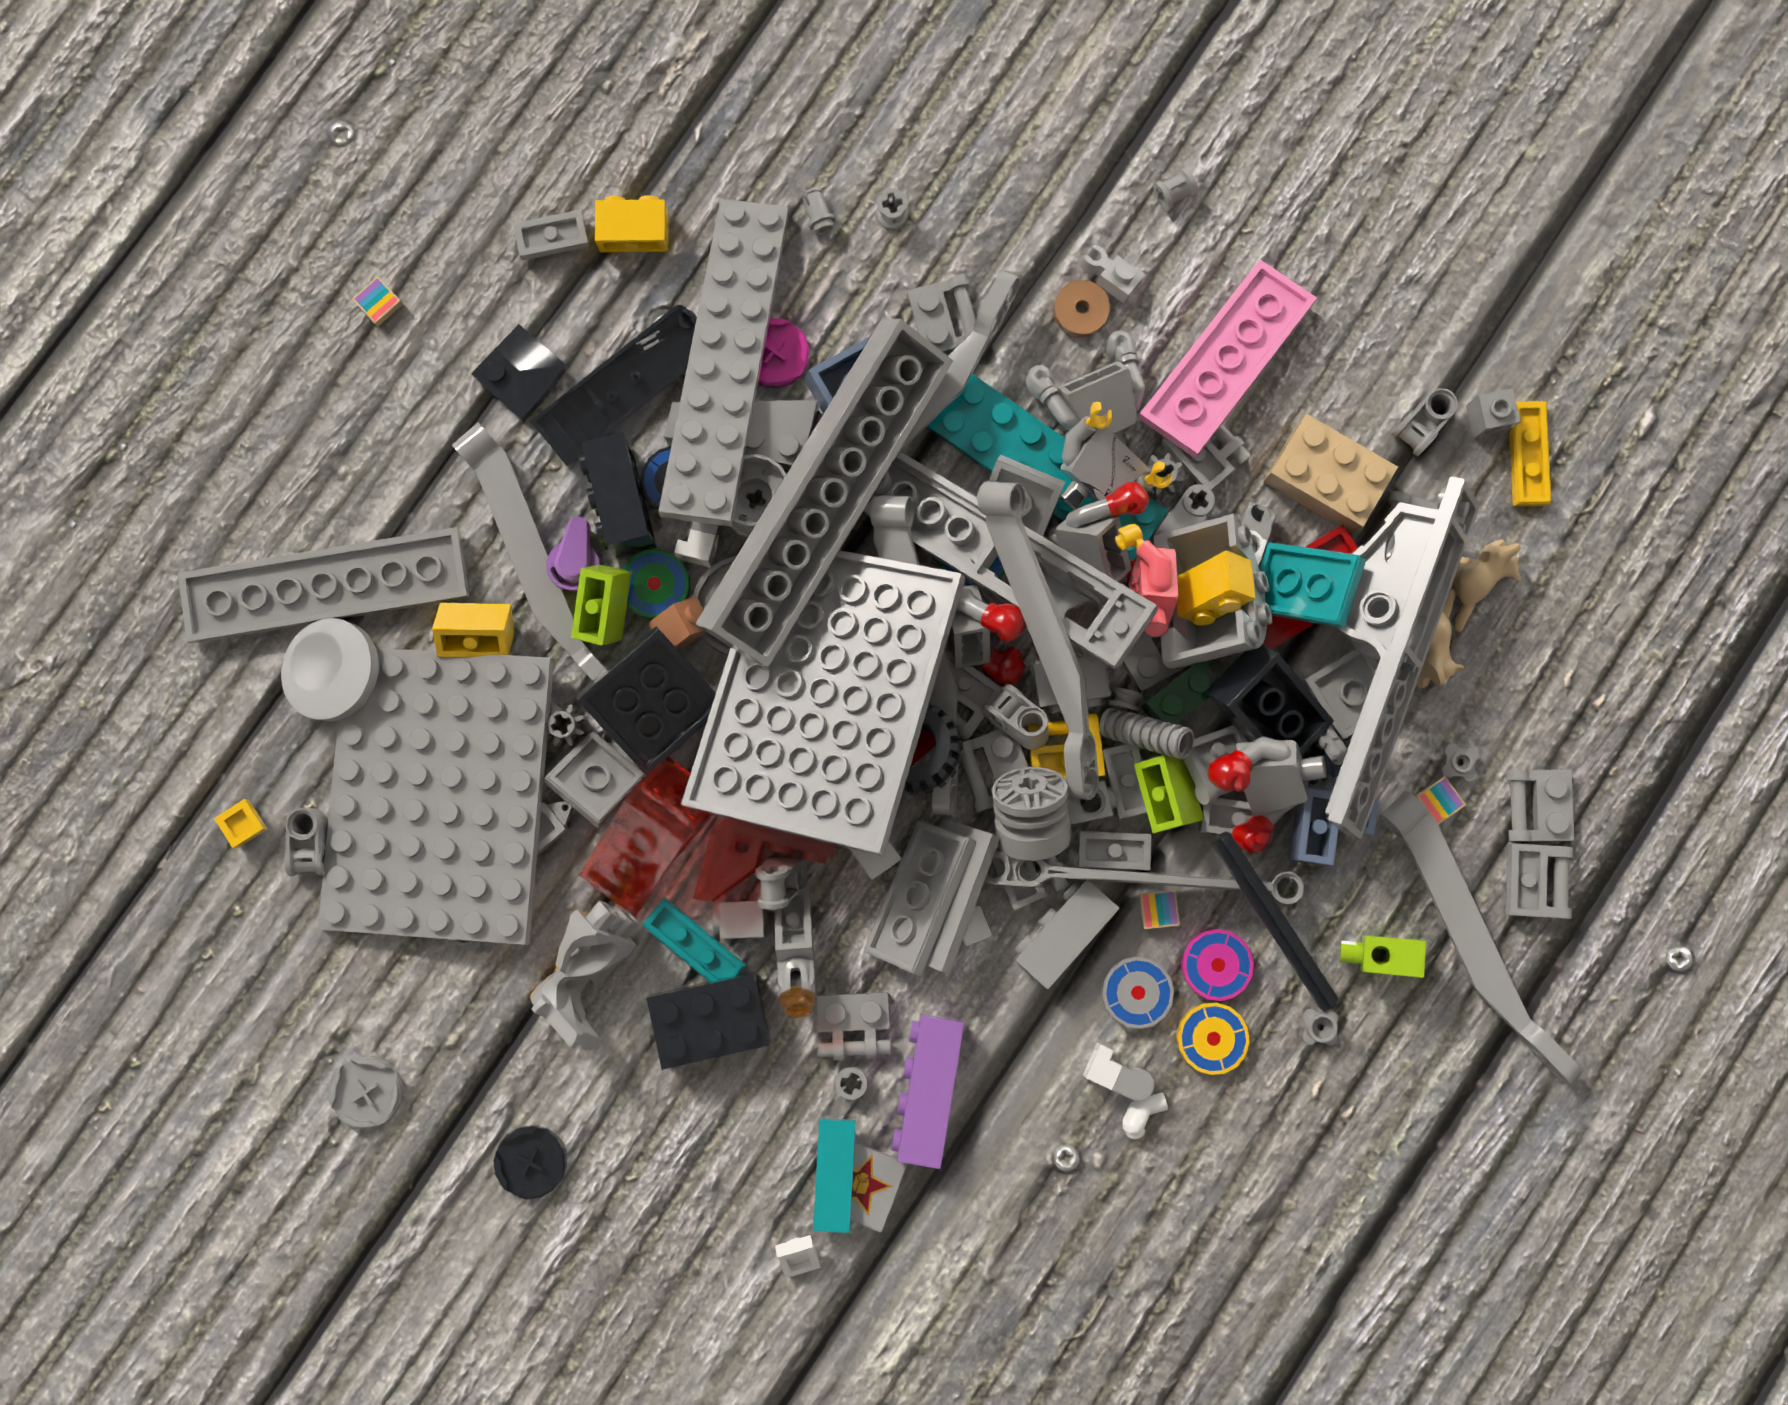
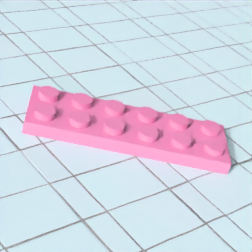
(1227, 358)

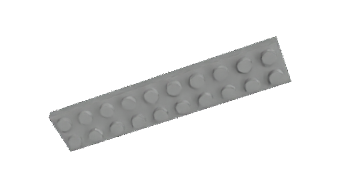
(724, 363)

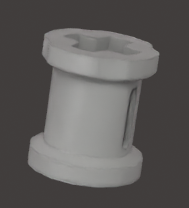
(1187, 185)
(884, 215)

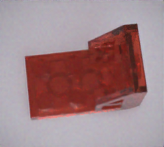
(644, 838)
(725, 865)

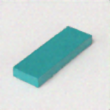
(692, 942)
(834, 1175)

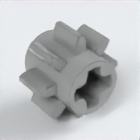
(1170, 468)
(573, 729)

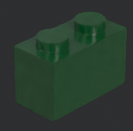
(1181, 695)

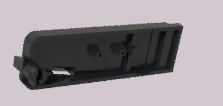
(619, 385)

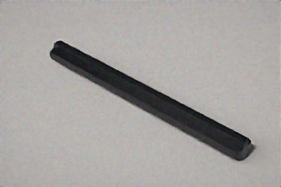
(1275, 921)

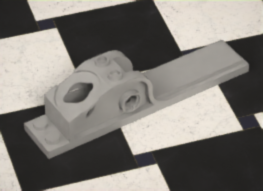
(957, 534)
(1395, 623)

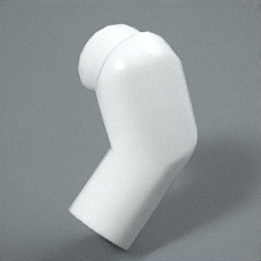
(1139, 1112)

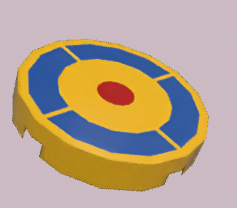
(1212, 1038)

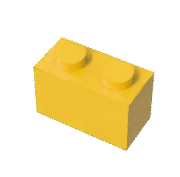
(631, 224)
(1215, 588)
(473, 629)

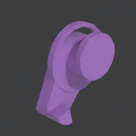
(572, 555)

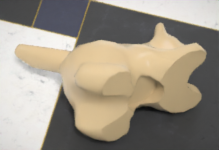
(1478, 577)
(1438, 662)

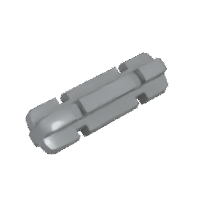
(1333, 746)

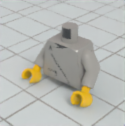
(1101, 462)

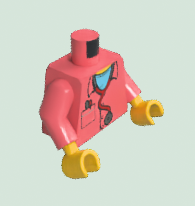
(1152, 576)

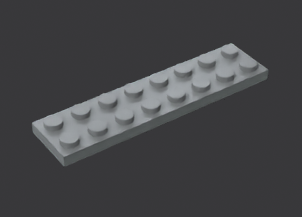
(323, 585)

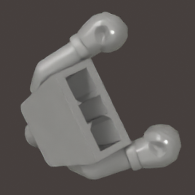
(1115, 386)

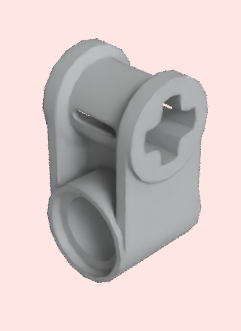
(1422, 424)
(1183, 514)
(1013, 712)
(304, 845)
(780, 881)

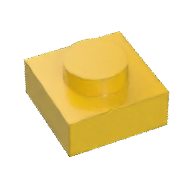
(240, 823)

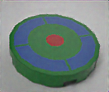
(656, 582)

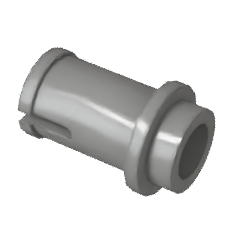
(820, 219)

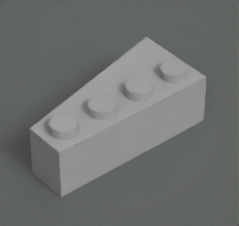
(775, 429)

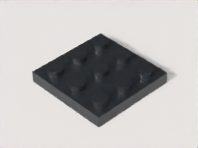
(649, 700)

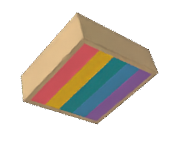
(377, 301)
(1441, 799)
(1159, 909)

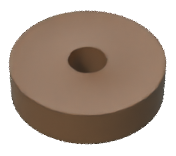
(1083, 293)

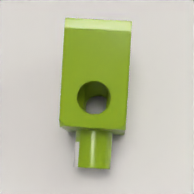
(1402, 956)

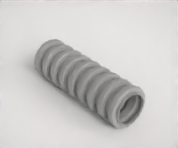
(1147, 733)

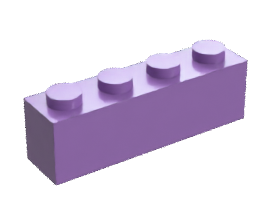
(929, 1091)

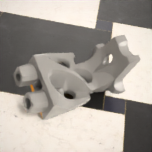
(587, 953)

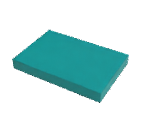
(1311, 583)

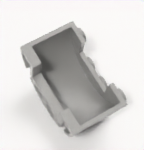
(1233, 631)

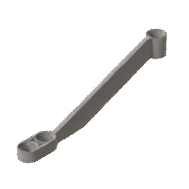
(969, 352)
(1003, 507)
(892, 523)
(523, 542)
(1013, 877)
(1467, 930)

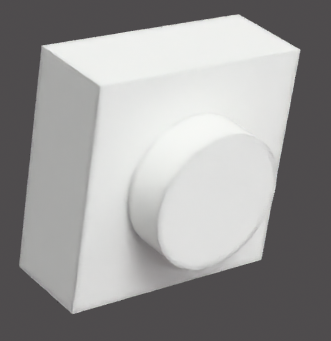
(797, 1256)

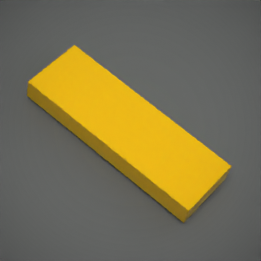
(1530, 456)

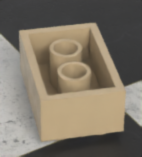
(1330, 474)

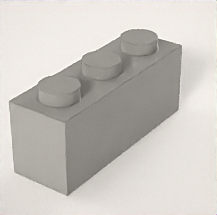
(1064, 932)

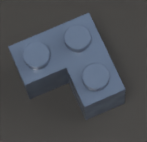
(1312, 833)

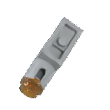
(795, 956)

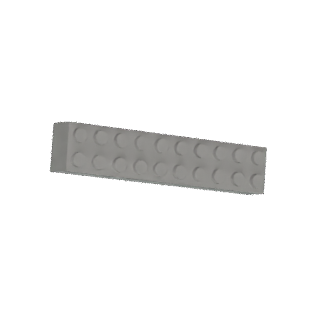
(825, 491)

